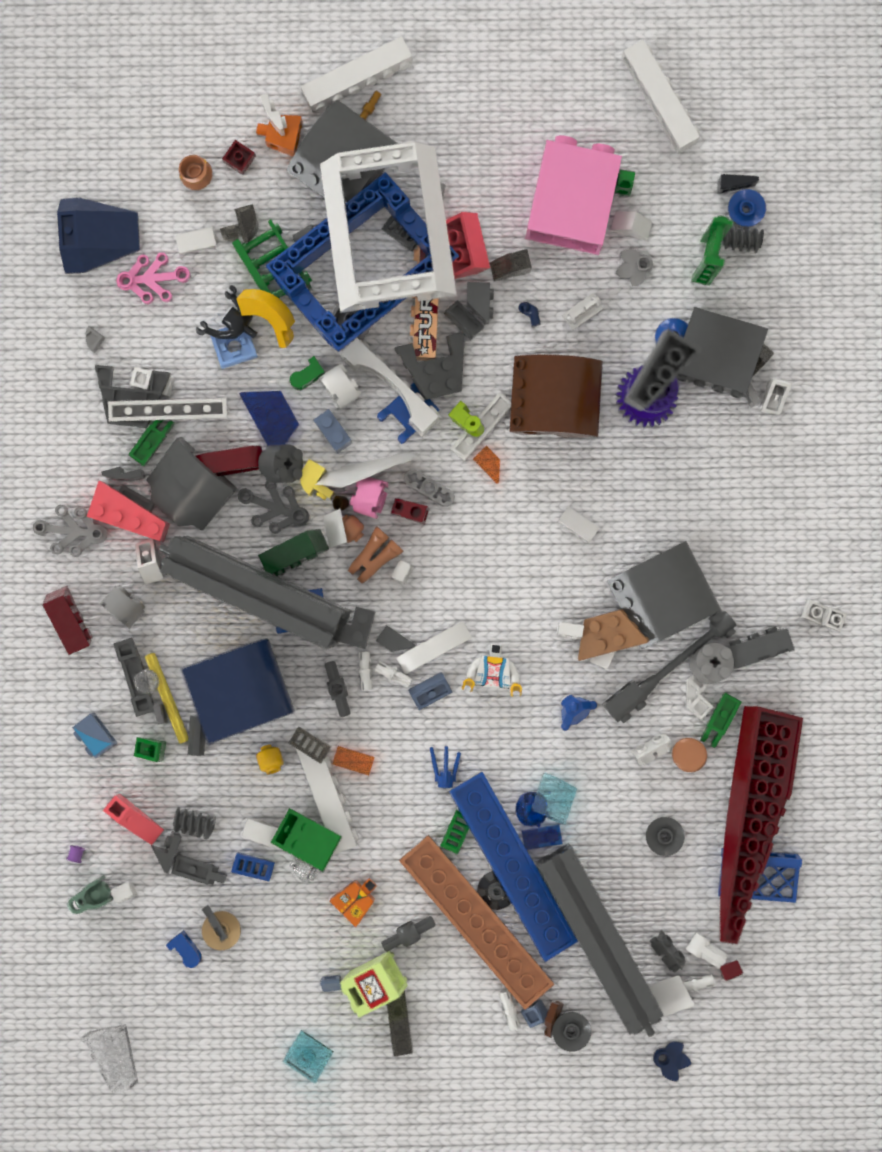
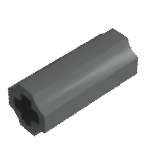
(196, 738)

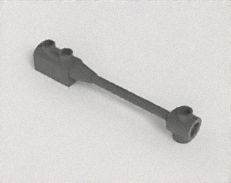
(634, 695)

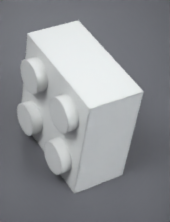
(569, 629)

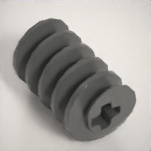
(743, 238)
(193, 824)

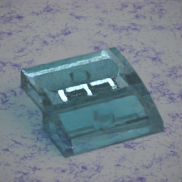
(554, 798)

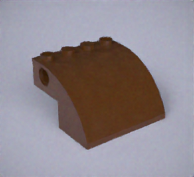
(556, 395)

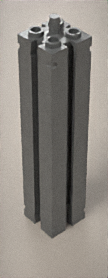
(254, 591)
(600, 940)

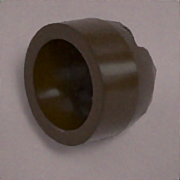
(340, 502)

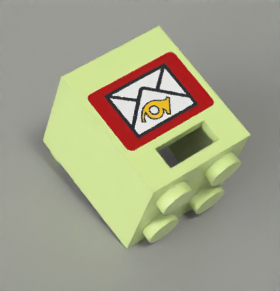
(373, 984)

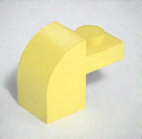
(312, 475)

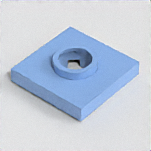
(229, 359)

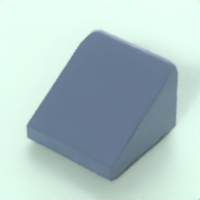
(330, 983)
(535, 1013)

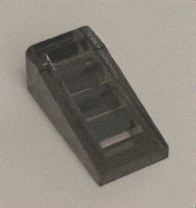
(324, 752)

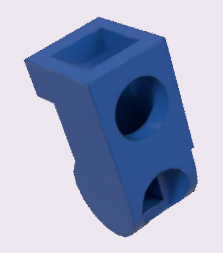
(186, 949)

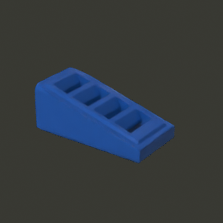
(235, 869)

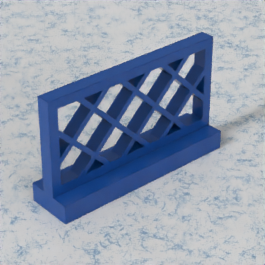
(783, 861)

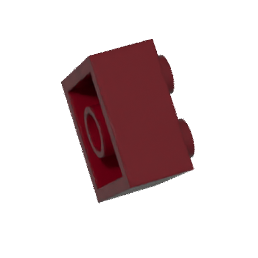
(239, 157)

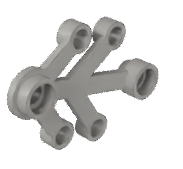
(72, 531)

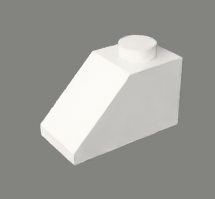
(148, 561)

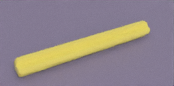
(167, 699)

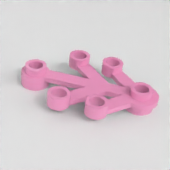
(149, 278)

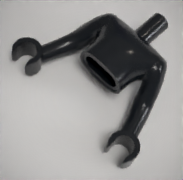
(233, 321)

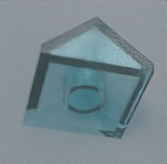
(307, 1056)

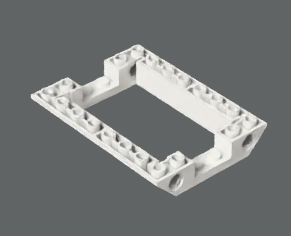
(368, 294)

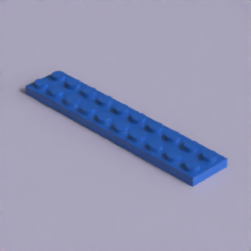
(513, 866)

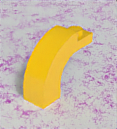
(270, 308)

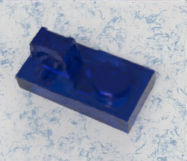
(541, 837)

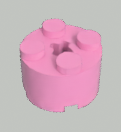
(369, 497)

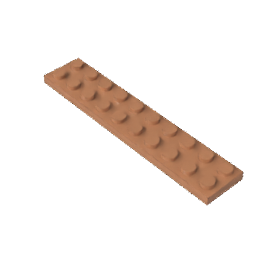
(476, 922)

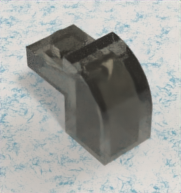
(246, 227)

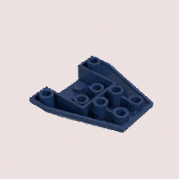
(94, 234)

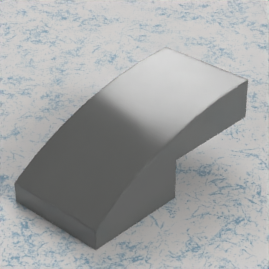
(119, 474)

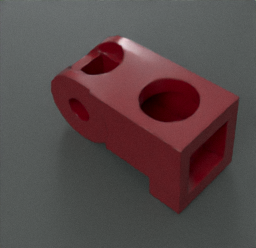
(410, 510)

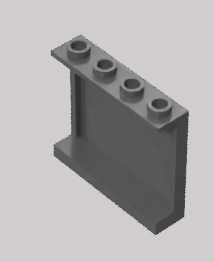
(728, 352)

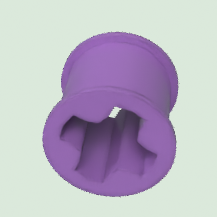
(75, 854)

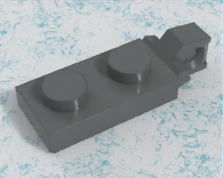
(197, 870)

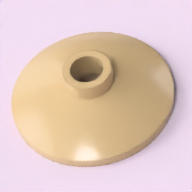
(232, 927)

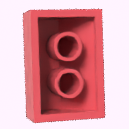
(468, 242)

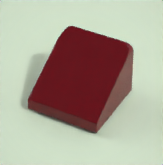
(731, 970)

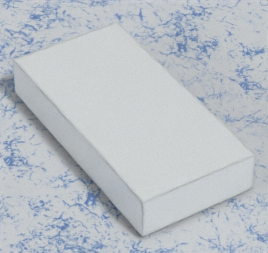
(196, 240)

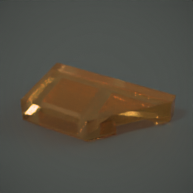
(488, 463)

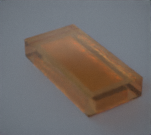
(353, 760)

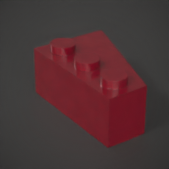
(67, 620)

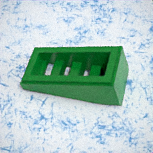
(448, 846)

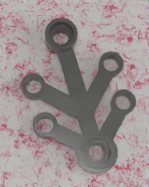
(277, 508)

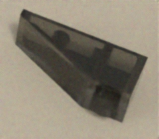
(400, 1026)

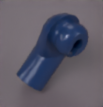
(530, 311)

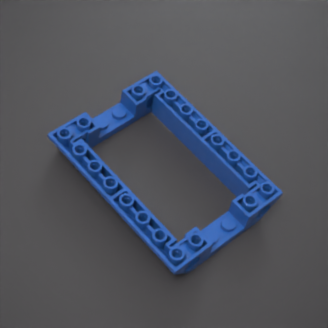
(310, 247)

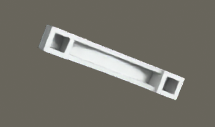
(360, 357)

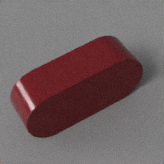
(232, 460)

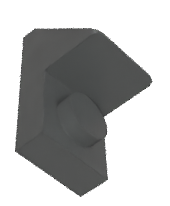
(167, 855)

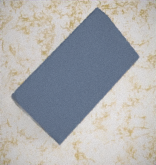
(430, 691)

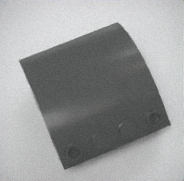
(333, 133)
(665, 594)

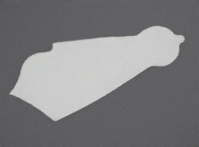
(359, 471)

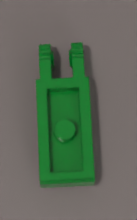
(150, 442)
(721, 718)

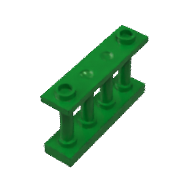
(711, 262)
(253, 265)

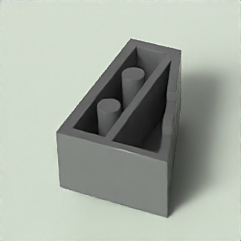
(760, 647)

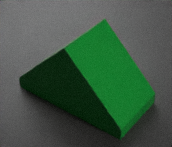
(150, 749)

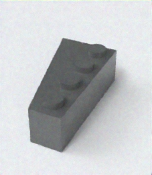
(663, 365)

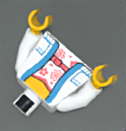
(493, 672)

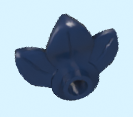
(673, 1062)

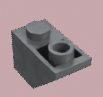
(479, 299)

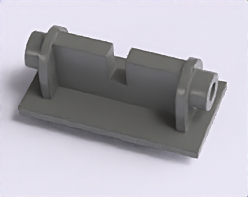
(674, 958)

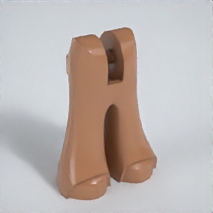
(389, 552)

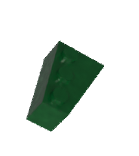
(293, 552)

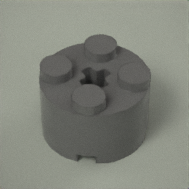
(281, 463)

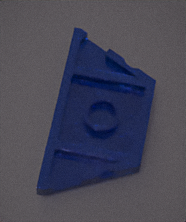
(271, 415)

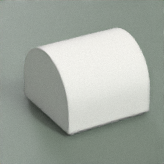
(402, 572)
(123, 892)

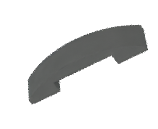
(132, 664)

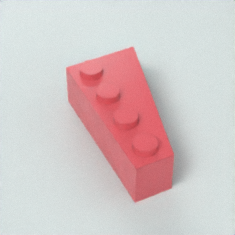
(121, 511)

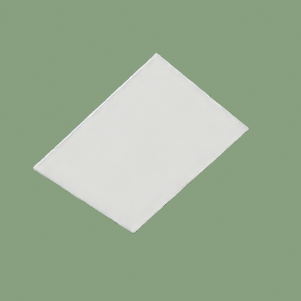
(335, 528)
(671, 995)

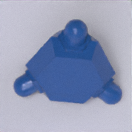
(575, 710)

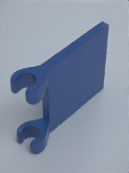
(401, 413)

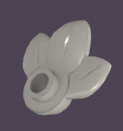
(631, 266)

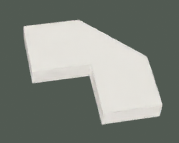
(695, 700)

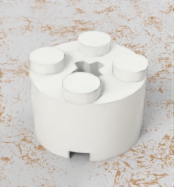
(340, 386)

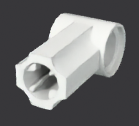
(704, 949)

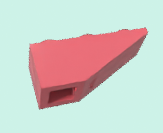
(133, 819)

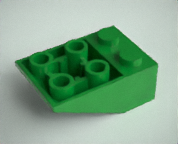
(306, 839)

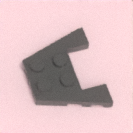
(105, 376)
(436, 376)

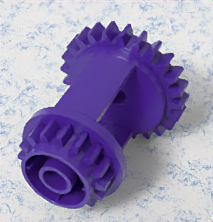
(656, 410)

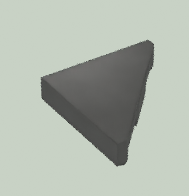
(215, 923)

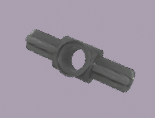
(340, 700)
(408, 933)

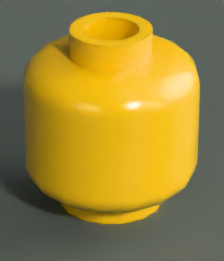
(269, 759)

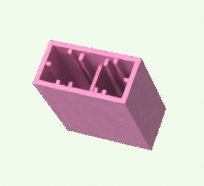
(574, 195)

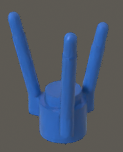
(445, 779)

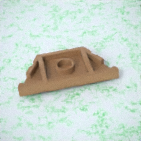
(609, 634)

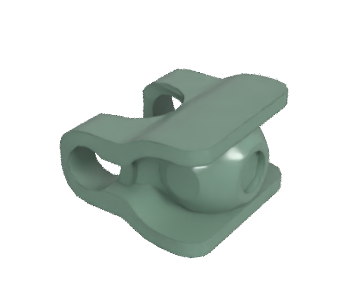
(93, 896)

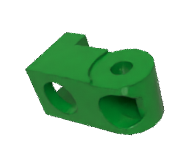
(624, 182)
(307, 376)

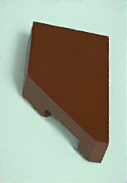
(553, 1013)

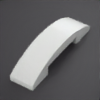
(434, 647)

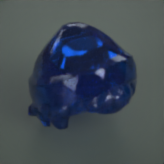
(525, 814)

